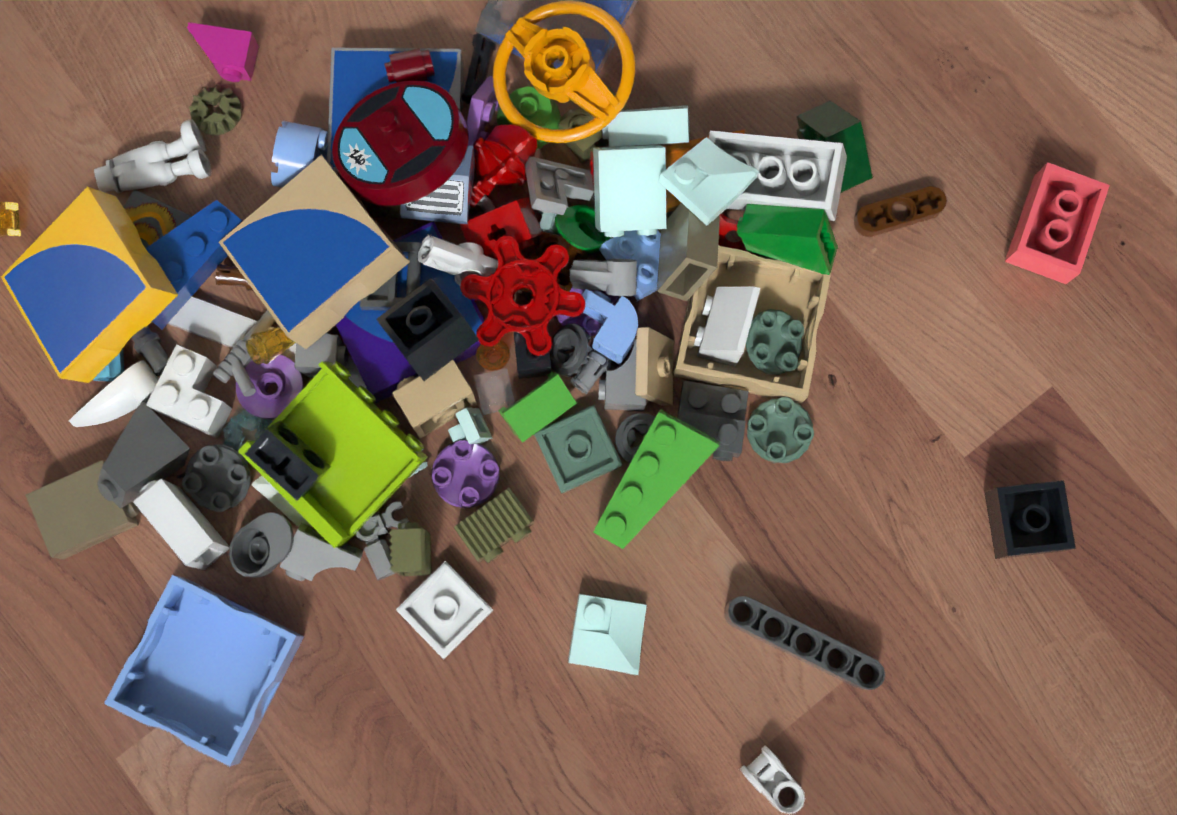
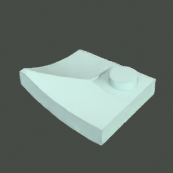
(707, 180)
(607, 634)

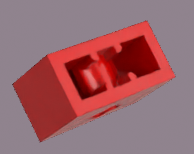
(515, 217)

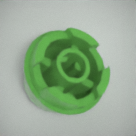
(534, 108)

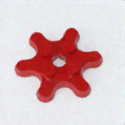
(516, 273)

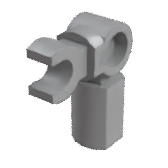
(378, 550)

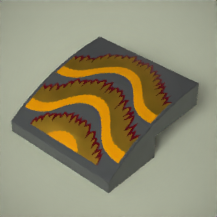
(152, 217)

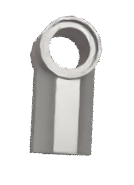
(614, 276)

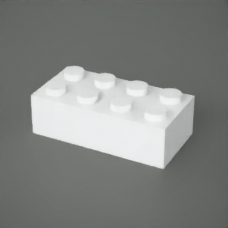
(789, 170)

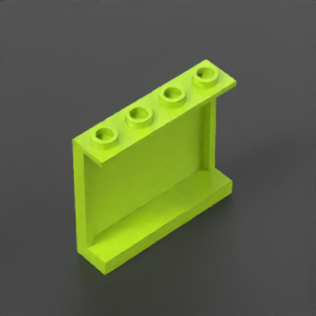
(358, 442)

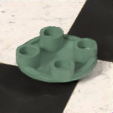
(775, 342)
(780, 430)

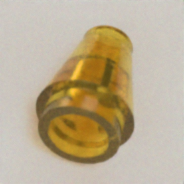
(267, 345)

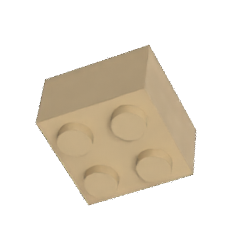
(436, 400)

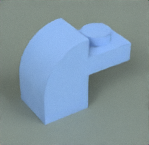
(618, 326)

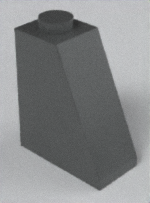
(141, 455)

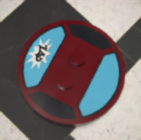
(400, 143)

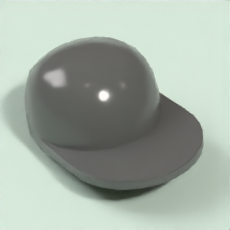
(261, 545)

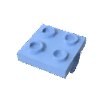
(640, 248)

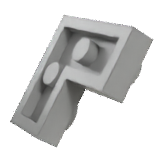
(553, 181)

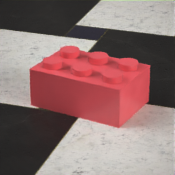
(1057, 223)

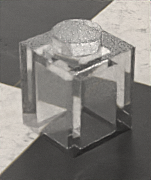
(494, 391)

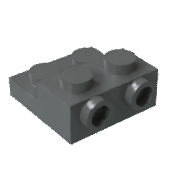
(717, 413)

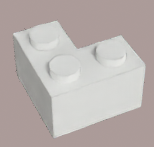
(182, 396)

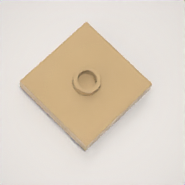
(654, 366)

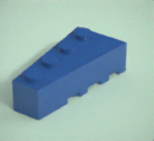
(192, 253)

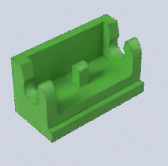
(538, 407)

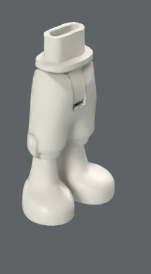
(150, 165)

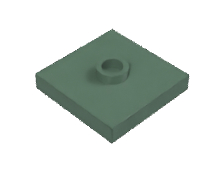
(577, 449)

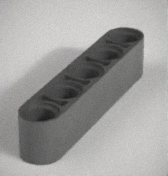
(820, 643)

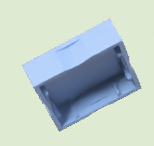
(205, 670)

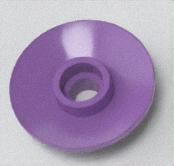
(278, 371)

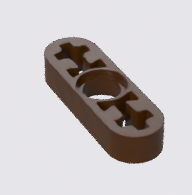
(876, 209)

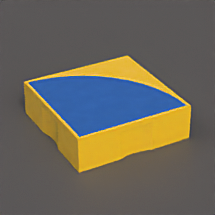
(88, 286)

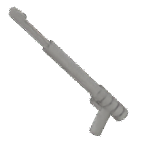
(239, 358)

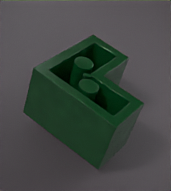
(834, 124)

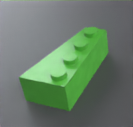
(657, 471)

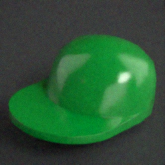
(579, 228)

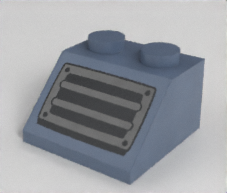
(450, 201)

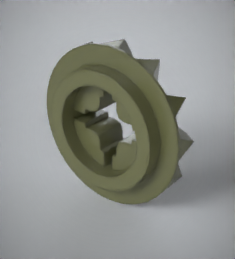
(216, 123)

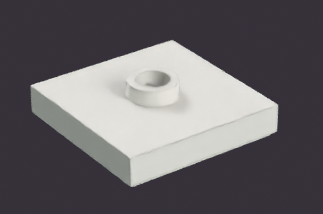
(444, 610)

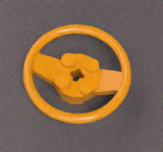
(572, 80)

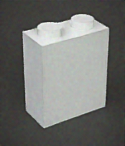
(181, 524)

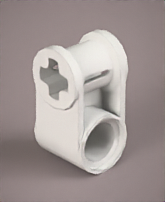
(772, 780)

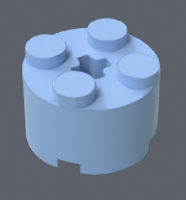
(295, 149)

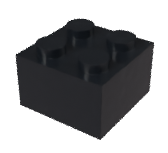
(427, 329)
(1029, 519)

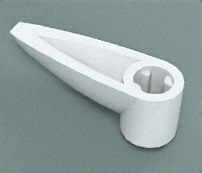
(118, 397)

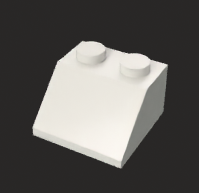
(727, 324)

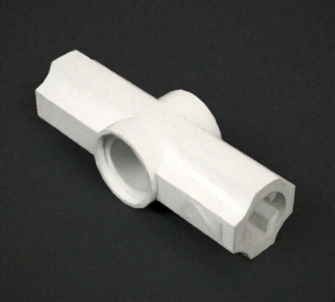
(456, 259)

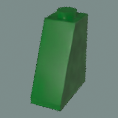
(789, 235)

